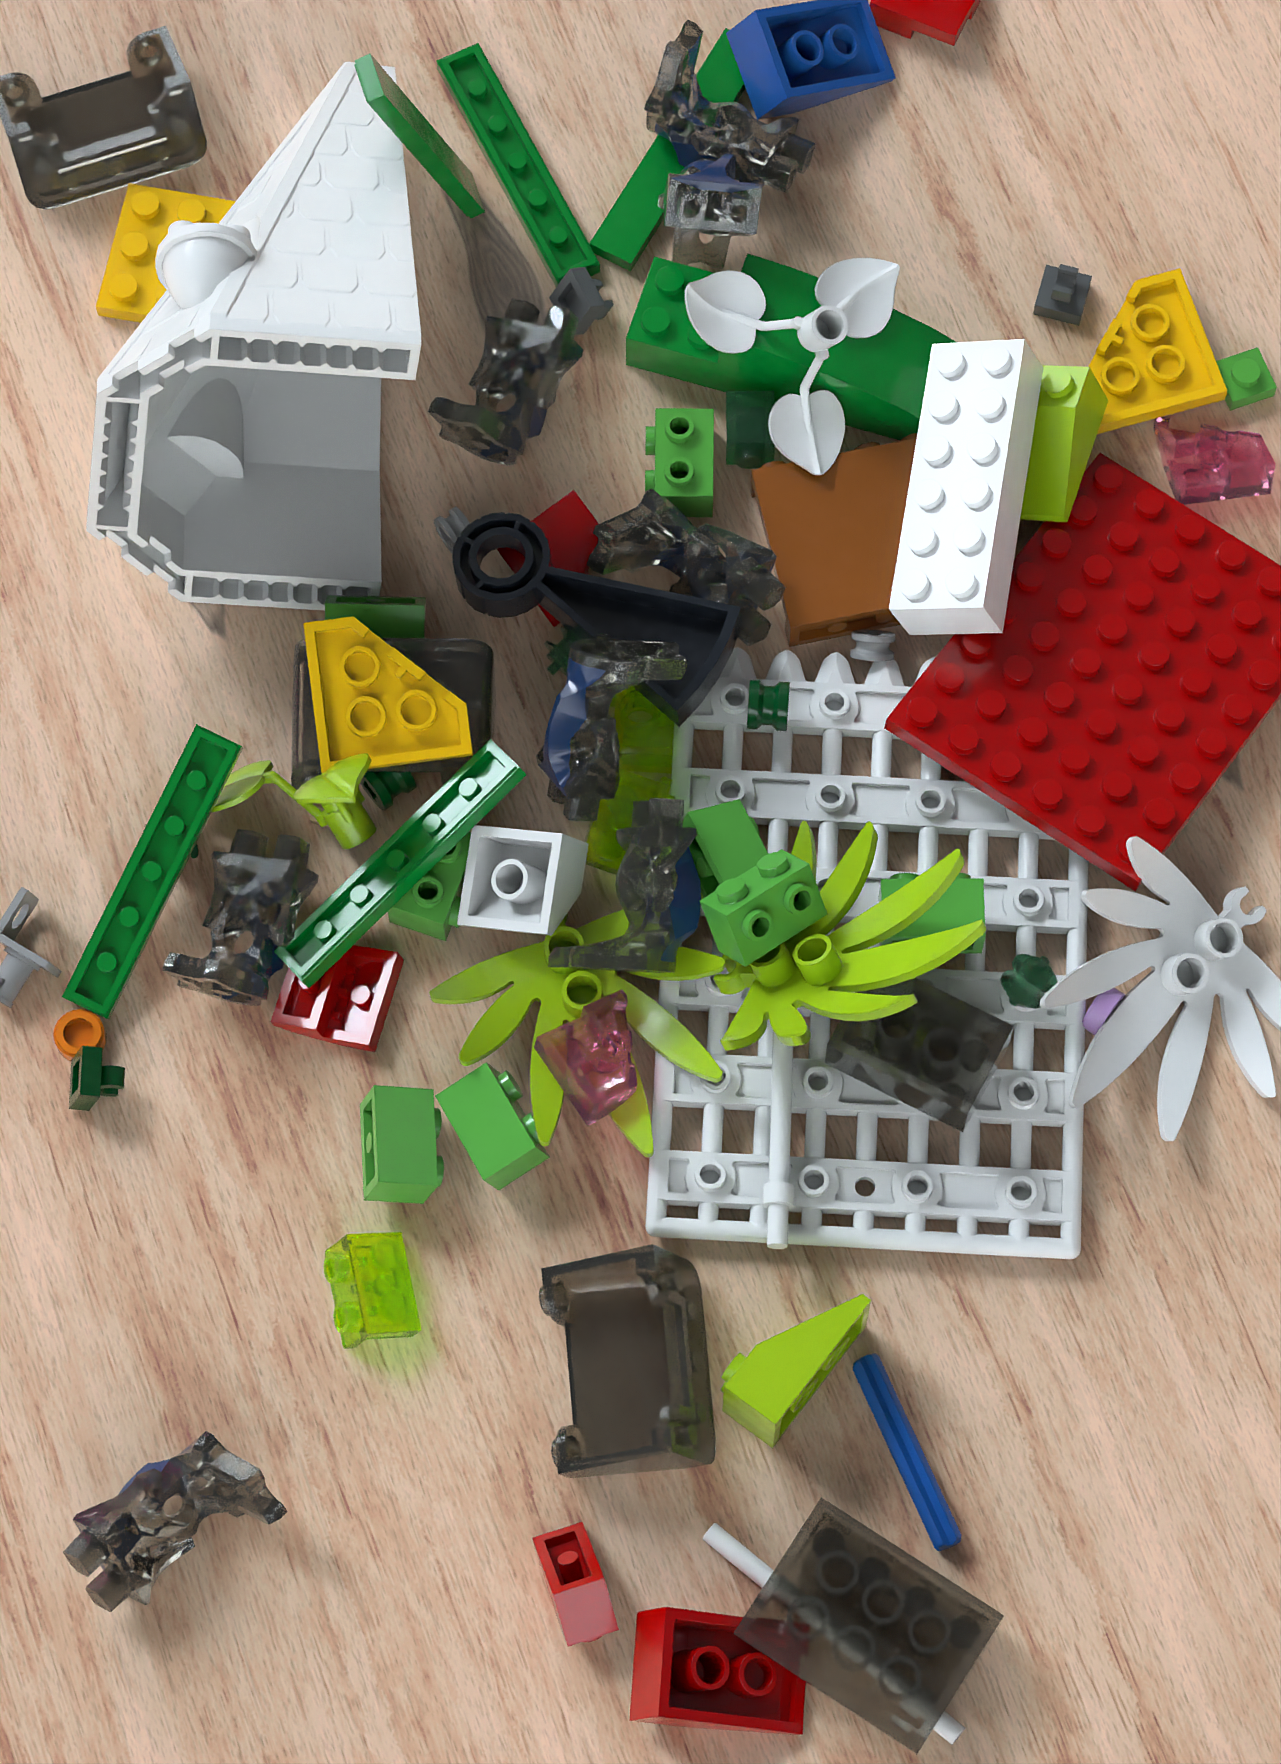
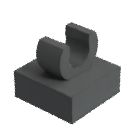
(1062, 294)
(582, 297)

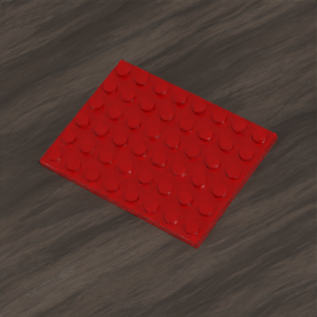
(1121, 673)

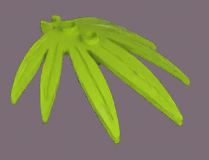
(827, 969)
(562, 999)

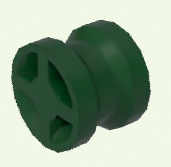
(768, 705)
(385, 786)

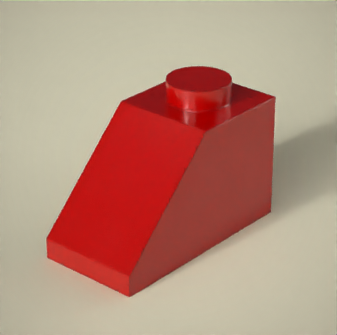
(575, 1584)

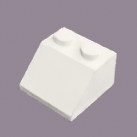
(520, 879)

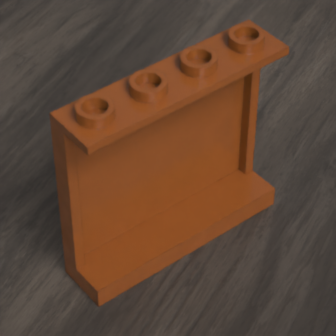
(836, 537)

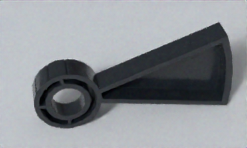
(599, 606)

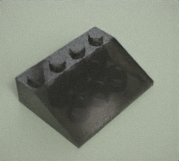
(869, 1625)

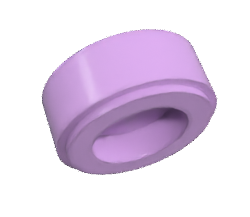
(1101, 1009)

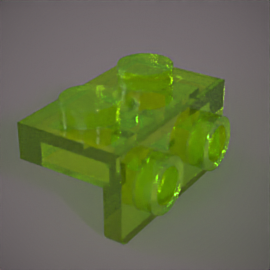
(617, 814)
(371, 1288)

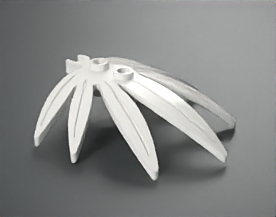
(1190, 964)

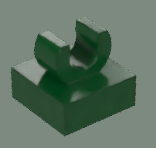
(91, 1079)

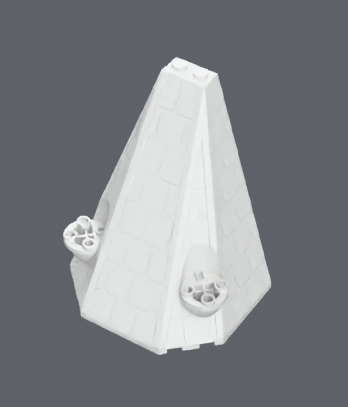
(251, 393)

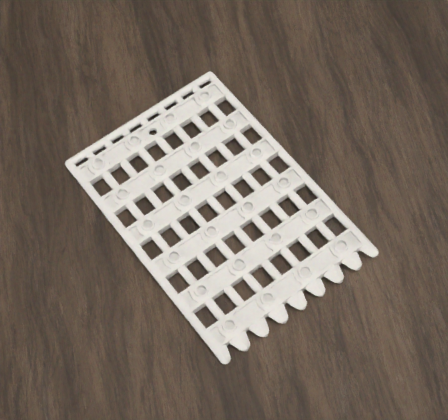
(1014, 1097)

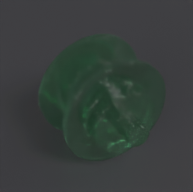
(559, 652)
(1028, 980)

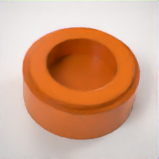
(76, 1030)

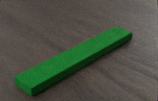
(418, 135)
(516, 163)
(636, 213)
(400, 862)
(152, 872)

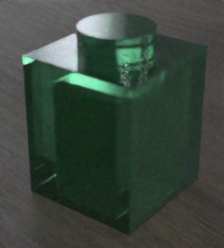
(747, 428)

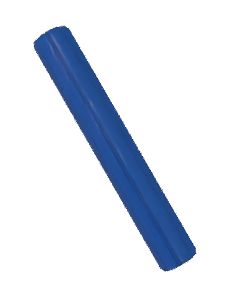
(907, 1452)

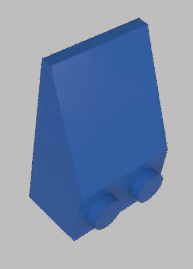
(808, 54)

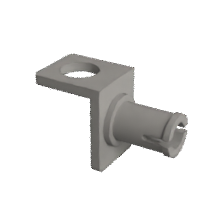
(19, 960)

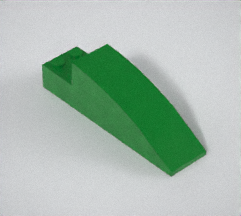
(873, 377)

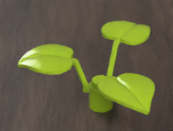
(334, 789)

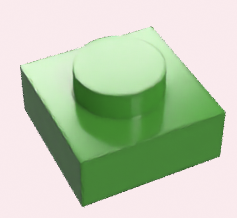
(1246, 378)

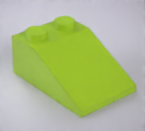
(1062, 441)
(786, 1370)

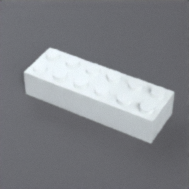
(966, 488)

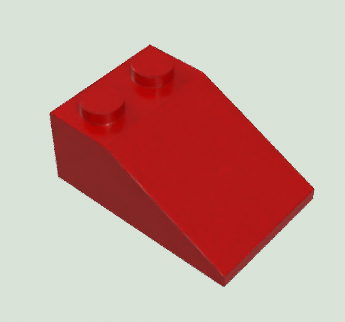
(705, 1677)

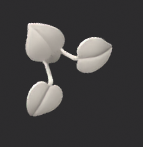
(854, 303)

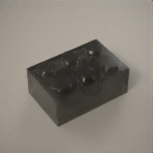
(926, 1056)

